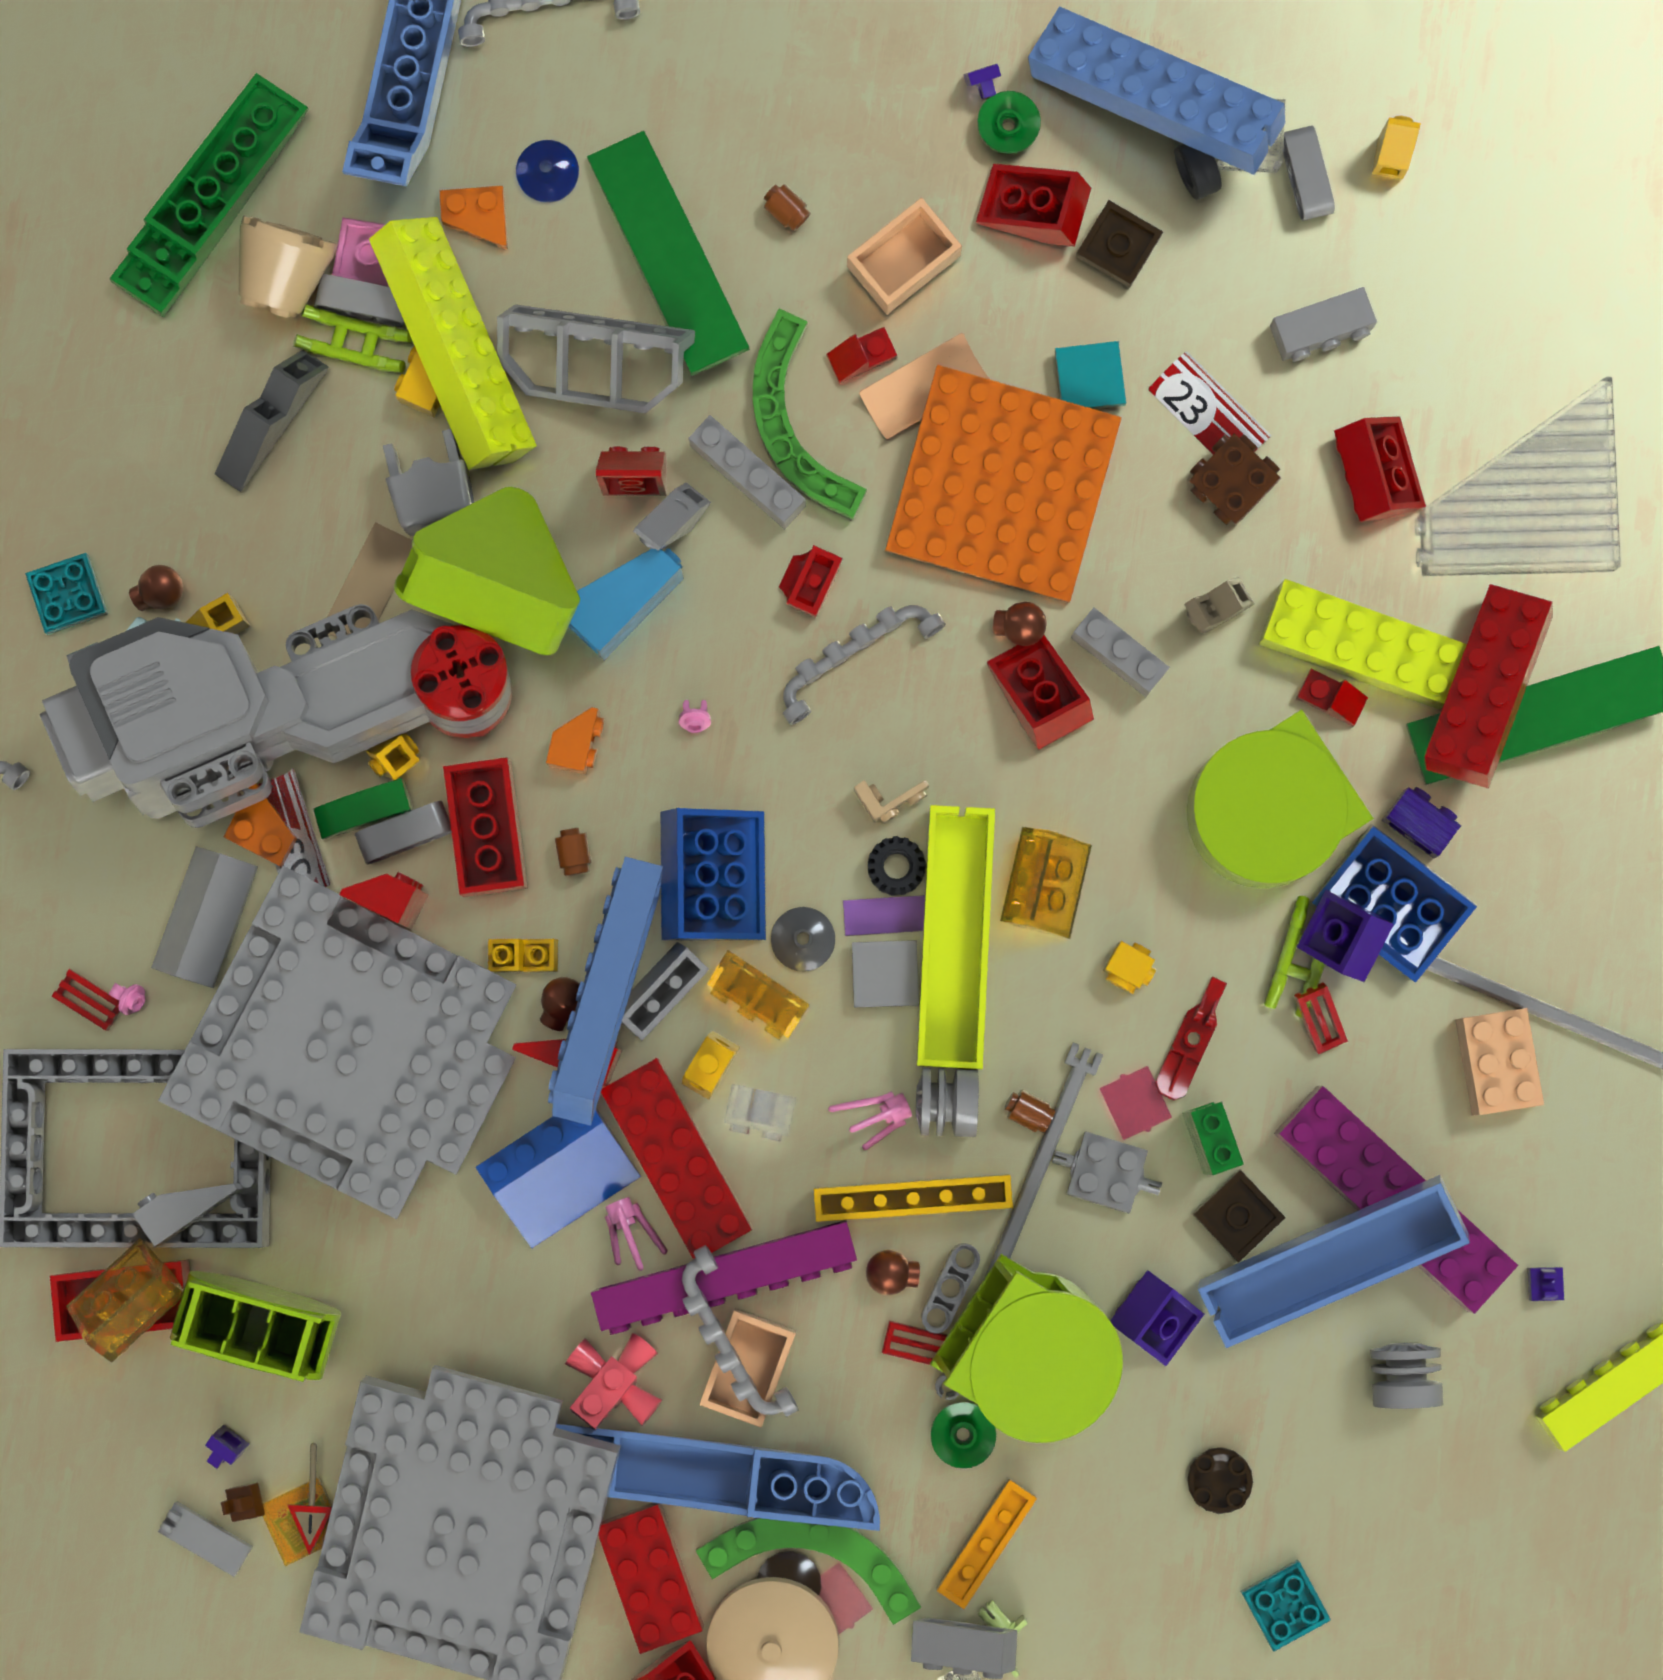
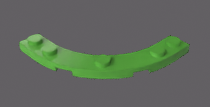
(777, 431)
(838, 1542)

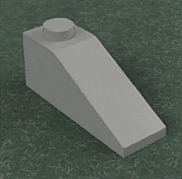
(171, 1213)

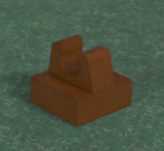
(243, 1502)

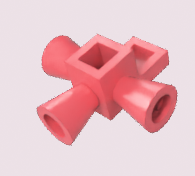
(613, 1382)

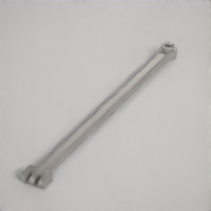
(1547, 1012)
(1040, 1163)

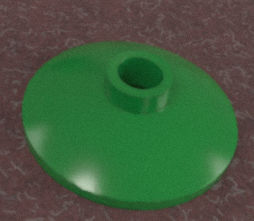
(1013, 108)
(965, 1452)

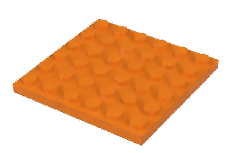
(1003, 483)

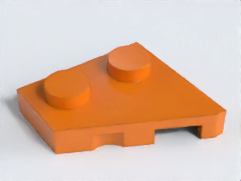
(477, 212)
(262, 831)

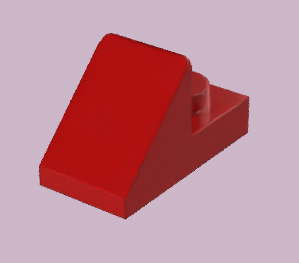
(861, 354)
(1332, 697)

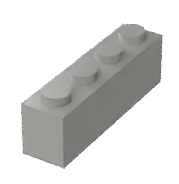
(747, 472)

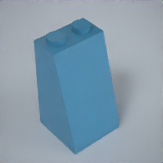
(624, 598)

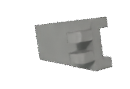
(205, 1538)

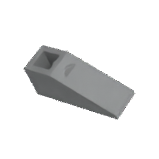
(672, 517)

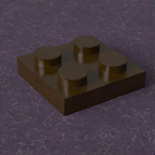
(1119, 244)
(1238, 1215)

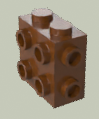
(1233, 478)

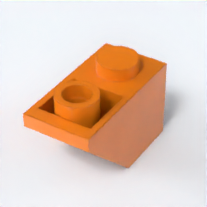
(573, 743)

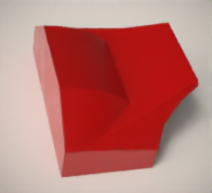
(810, 579)

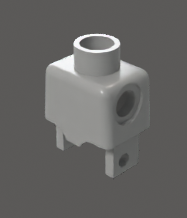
(428, 488)

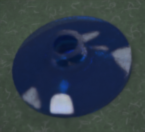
(547, 185)

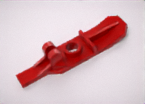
(1184, 1057)

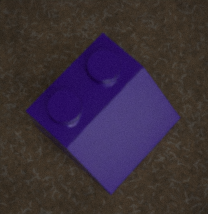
(1345, 936)
(1156, 1318)

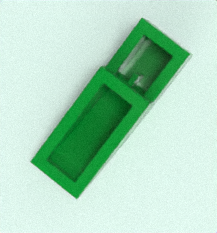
(363, 808)

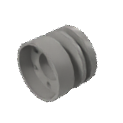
(948, 1102)
(1406, 1376)

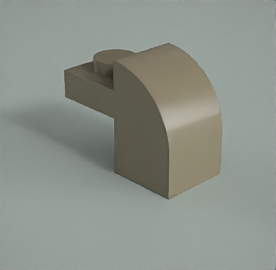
(1218, 605)

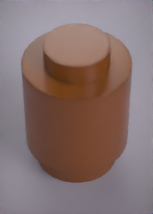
(786, 207)
(573, 851)
(1029, 1111)

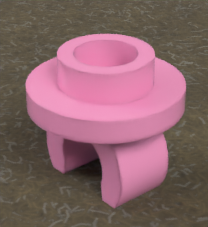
(695, 719)
(130, 998)

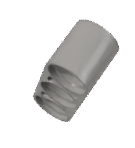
(1307, 173)
(358, 300)
(403, 832)
(950, 1304)

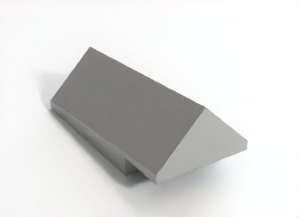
(204, 917)

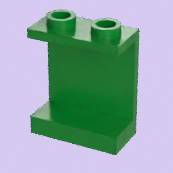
(1213, 1138)

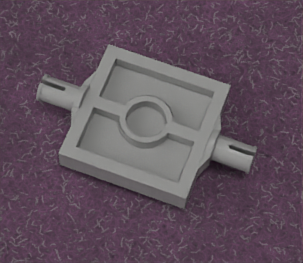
(1107, 1172)

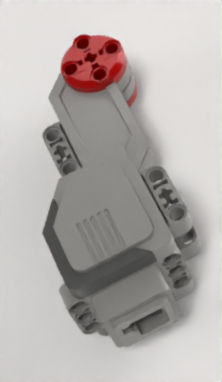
(191, 720)

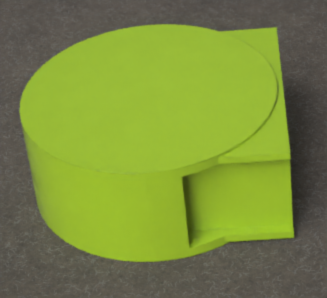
(1272, 806)
(255, 1326)
(1033, 1354)

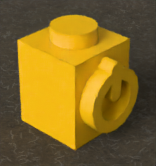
(393, 756)
(1130, 967)

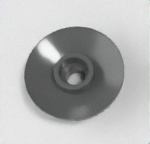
(806, 956)

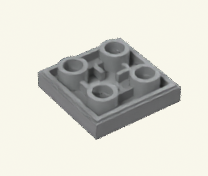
(885, 973)

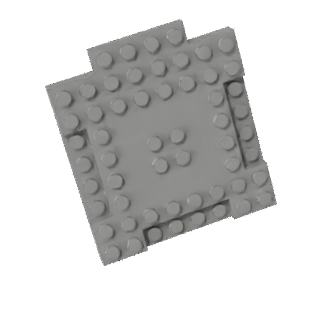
(345, 1046)
(461, 1528)

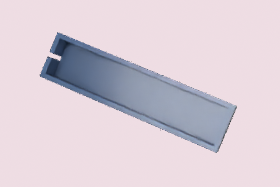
(1157, 90)
(605, 991)
(1333, 1261)

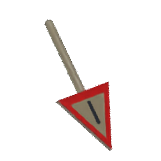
(310, 1518)

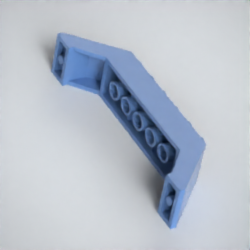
(403, 91)

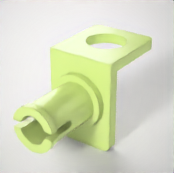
(1000, 1620)

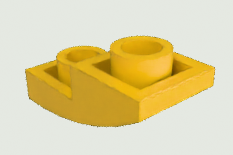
(523, 955)

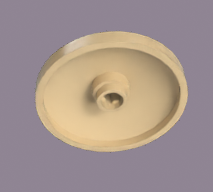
(772, 1633)

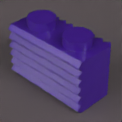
(1422, 821)

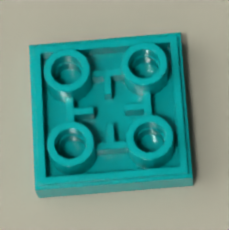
(1091, 375)
(66, 593)
(1285, 1605)

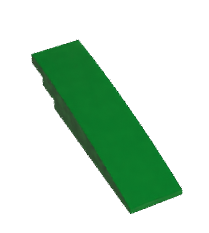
(208, 195)
(667, 251)
(1571, 707)

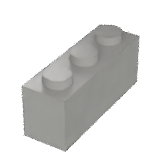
(1323, 325)
(1119, 652)
(662, 989)
(964, 1647)

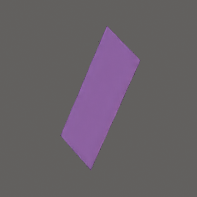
(884, 915)

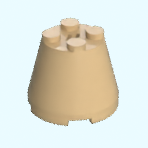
(280, 265)

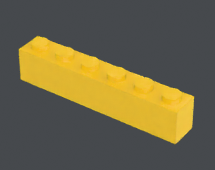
(913, 1198)

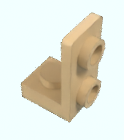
(871, 799)

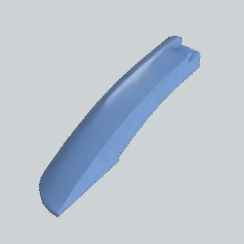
(738, 1479)

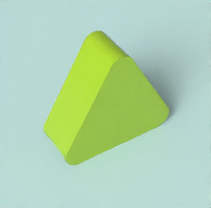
(493, 572)

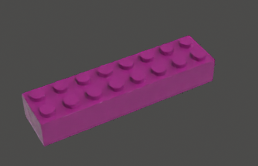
(1368, 1171)
(737, 1273)

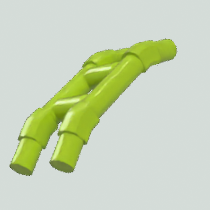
(336, 349)
(1286, 967)

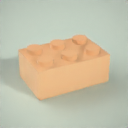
(904, 256)
(1499, 1062)
(763, 1352)

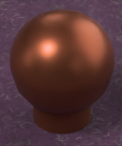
(157, 588)
(1021, 623)
(558, 1001)
(891, 1272)

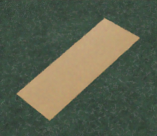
(373, 573)

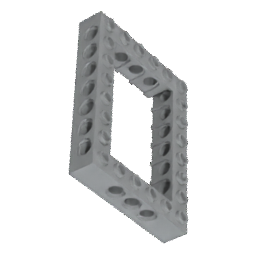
(23, 1150)

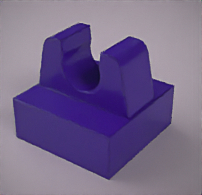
(983, 80)
(1545, 1283)
(225, 1446)

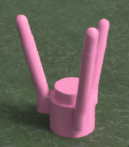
(894, 1110)
(622, 1215)

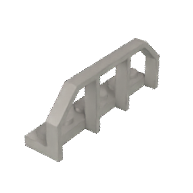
(585, 328)

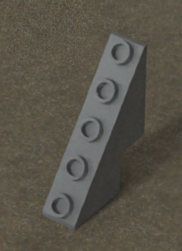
(268, 417)

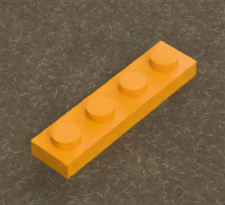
(986, 1544)

